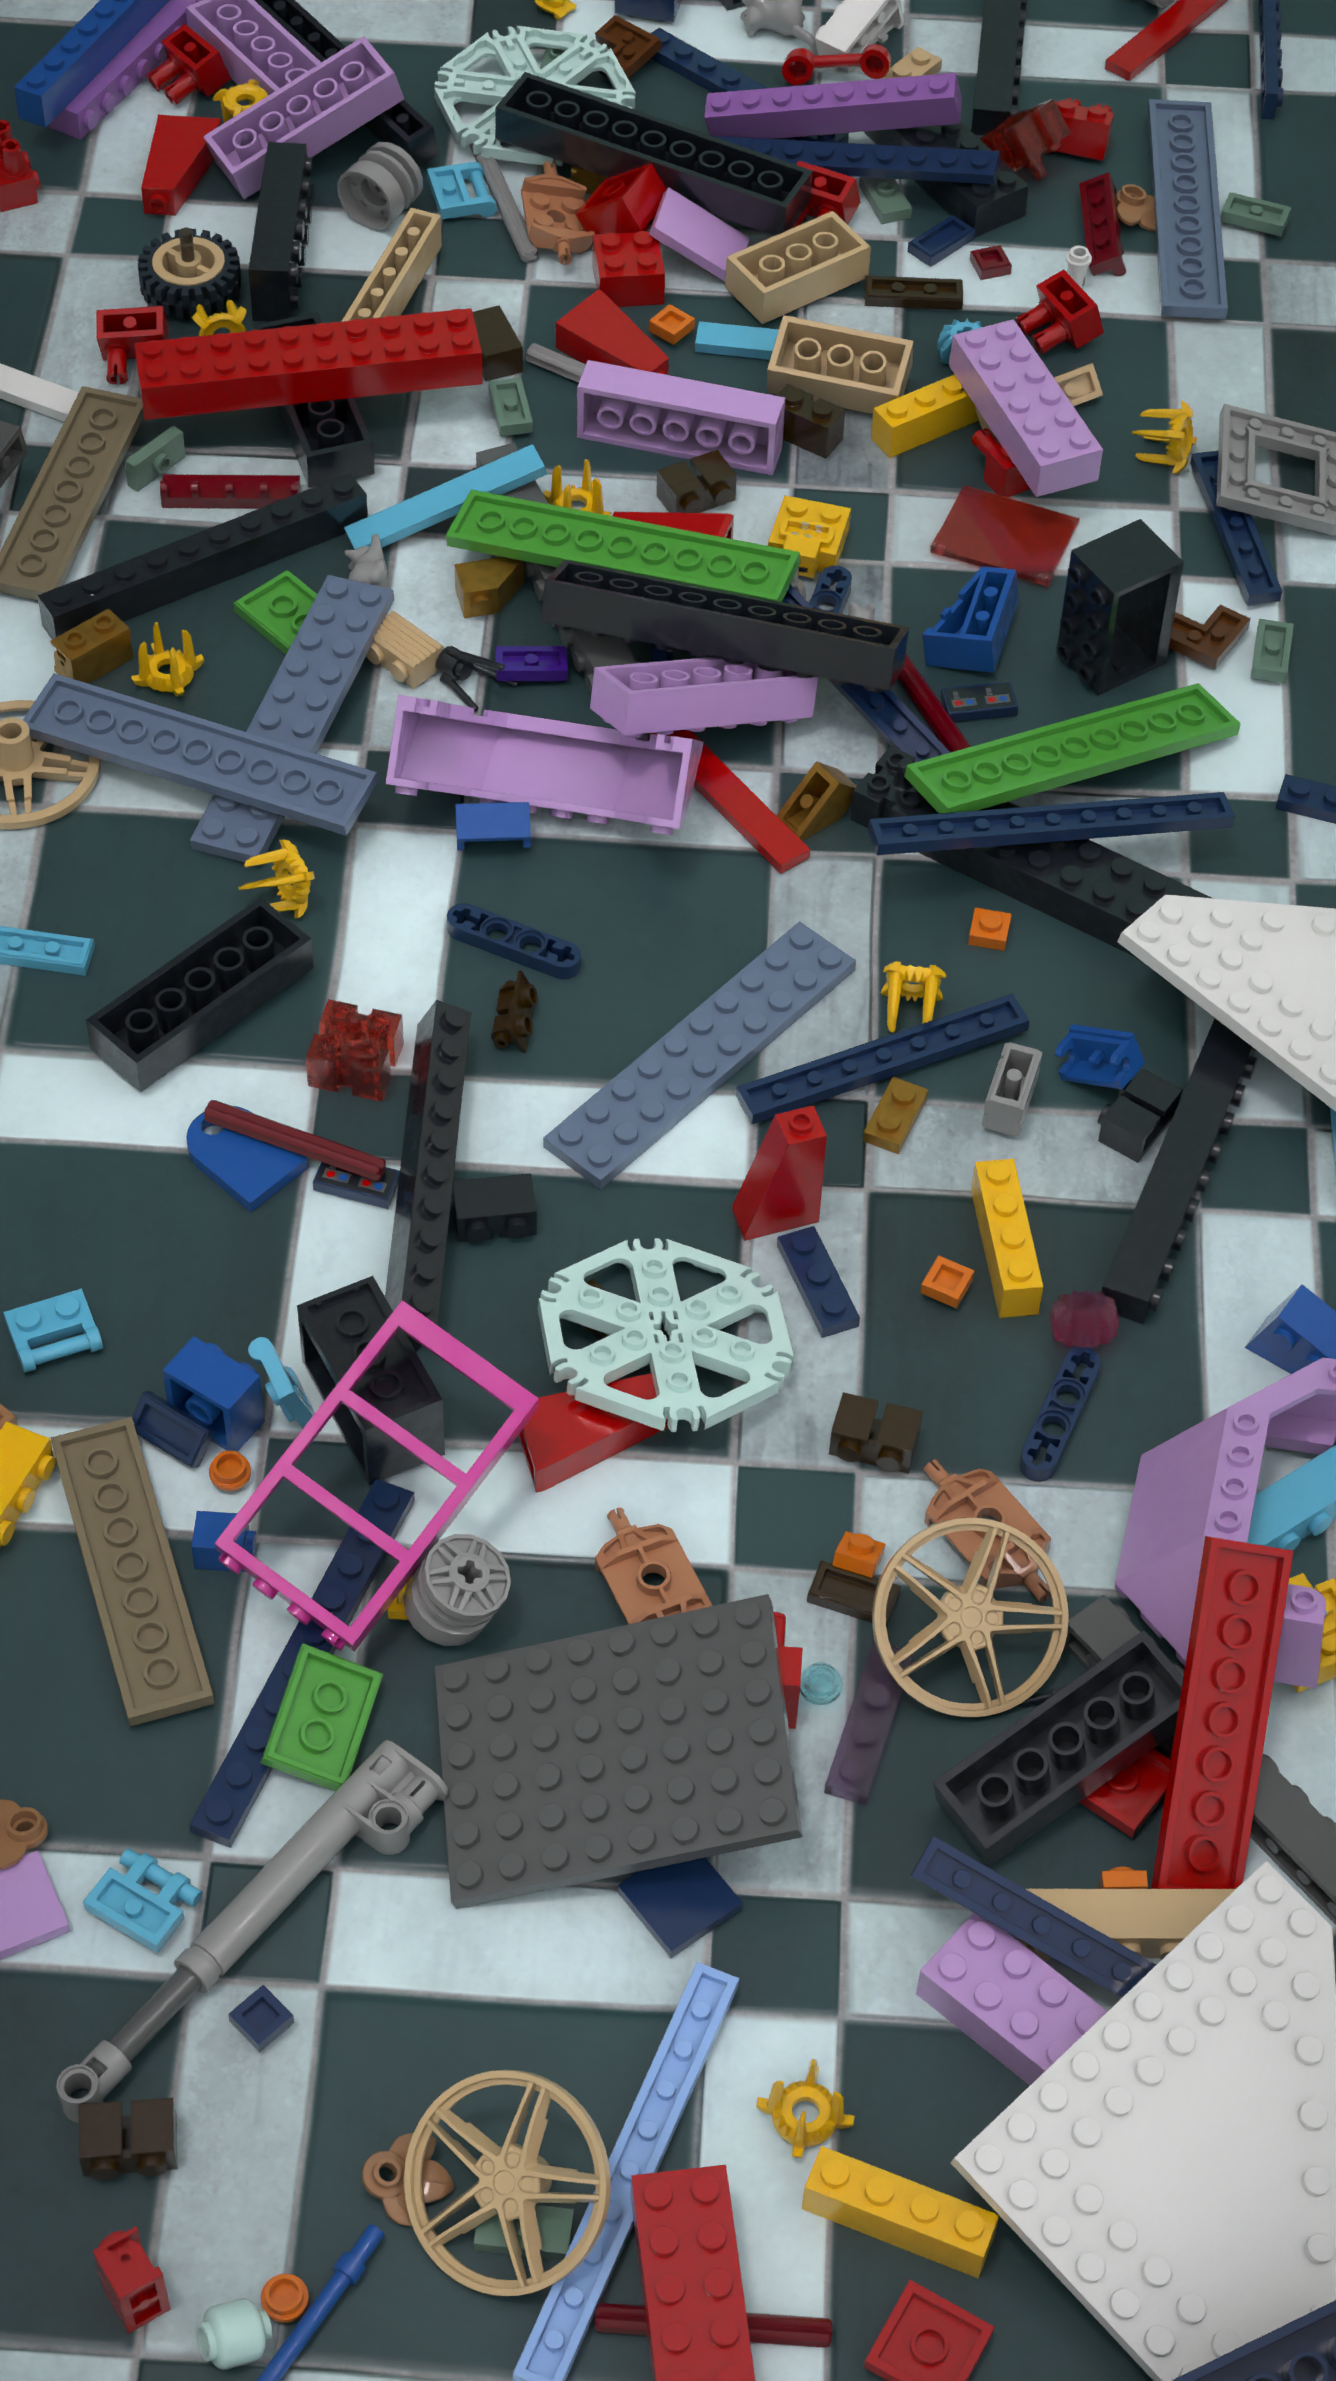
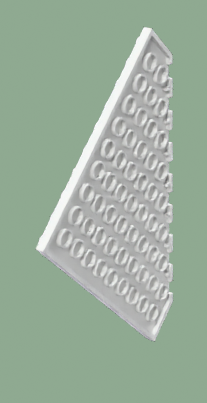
(1256, 971)
(1188, 2141)

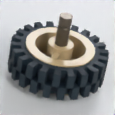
(189, 272)

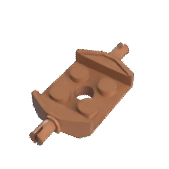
(556, 199)
(982, 1495)
(646, 1551)

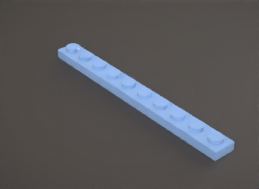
(637, 2151)

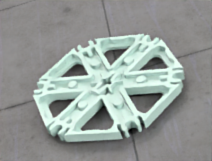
(515, 58)
(639, 1341)

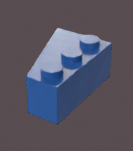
(976, 625)
(1296, 1332)

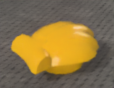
(556, 7)

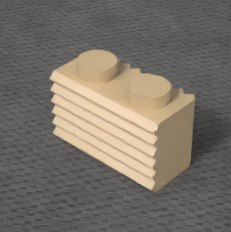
(404, 650)

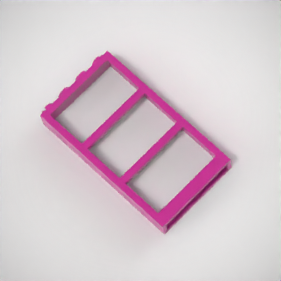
(467, 1363)

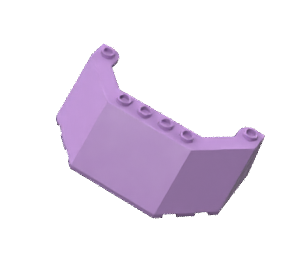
(542, 764)
(1208, 1487)

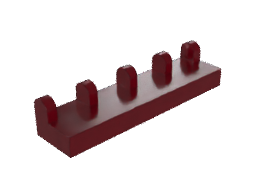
(1102, 225)
(226, 490)

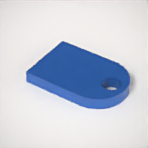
(241, 1164)

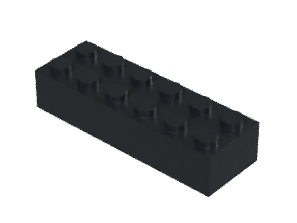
(976, 204)
(281, 232)
(325, 434)
(200, 994)
(1063, 1749)

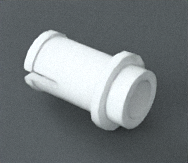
(1078, 259)

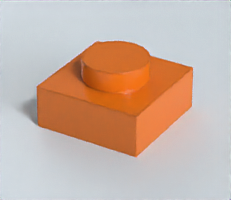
(671, 324)
(989, 929)
(947, 1281)
(858, 1554)
(1123, 1879)

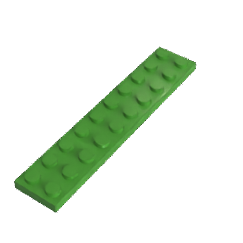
(557, 533)
(1071, 750)

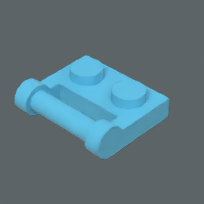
(452, 195)
(52, 1321)
(284, 1384)

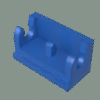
(493, 822)
(1099, 1056)

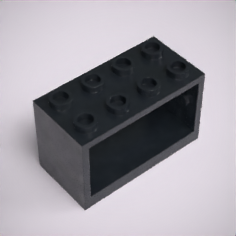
(1119, 606)
(332, 1337)

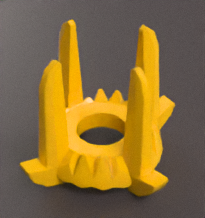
(230, 98)
(231, 321)
(1179, 436)
(589, 493)
(181, 665)
(285, 860)
(897, 985)
(799, 2132)

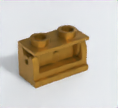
(93, 648)

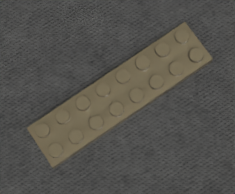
(68, 492)
(132, 1572)

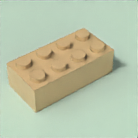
(797, 267)
(839, 364)

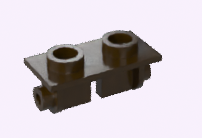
(518, 1003)

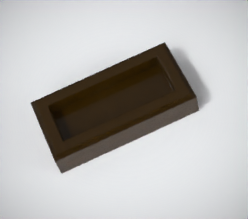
(848, 1592)

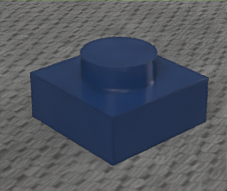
(261, 2018)

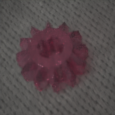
(1084, 1319)

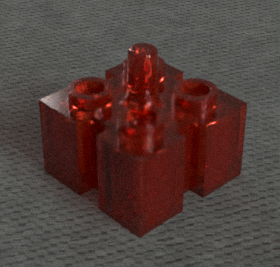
(1027, 136)
(355, 1050)

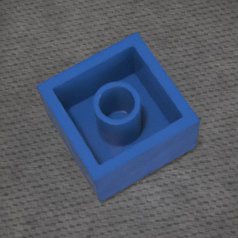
(216, 1392)

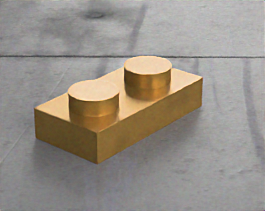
(895, 1115)

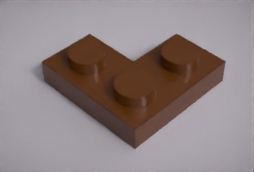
(629, 44)
(1208, 641)

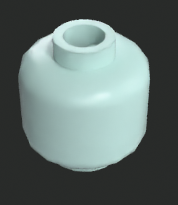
(233, 2334)

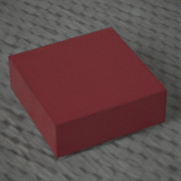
(990, 262)

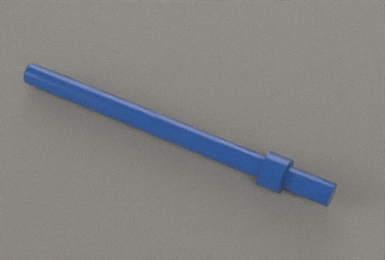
(346, 2271)

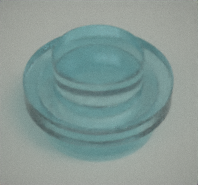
(821, 1684)

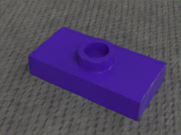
(532, 663)

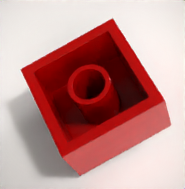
(623, 202)
(629, 268)

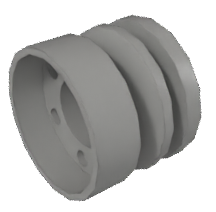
(380, 186)
(457, 1590)

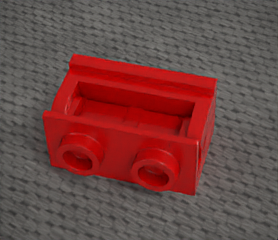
(130, 2279)

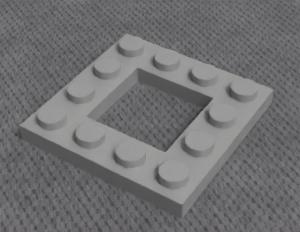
(1236, 489)

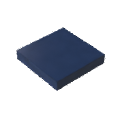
(680, 1902)

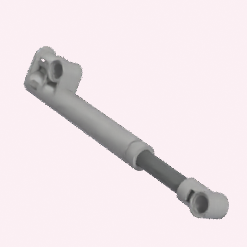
(381, 1791)

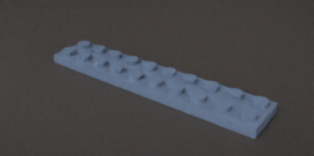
(1186, 210)
(300, 704)
(201, 754)
(698, 1055)

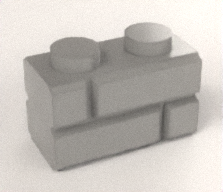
(1012, 1089)

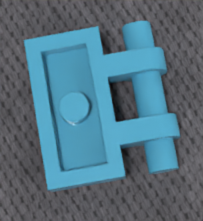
(136, 1910)

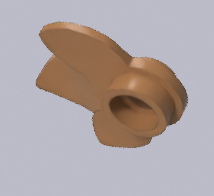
(1135, 207)
(19, 1831)
(435, 2178)

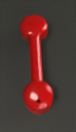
(874, 63)

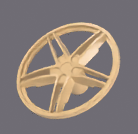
(25, 759)
(970, 1617)
(508, 2182)

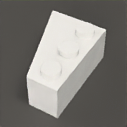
(858, 25)

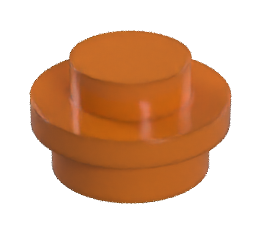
(229, 1471)
(284, 2298)

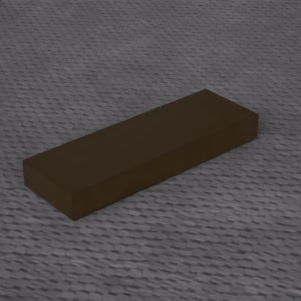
(914, 292)

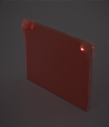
(1005, 534)

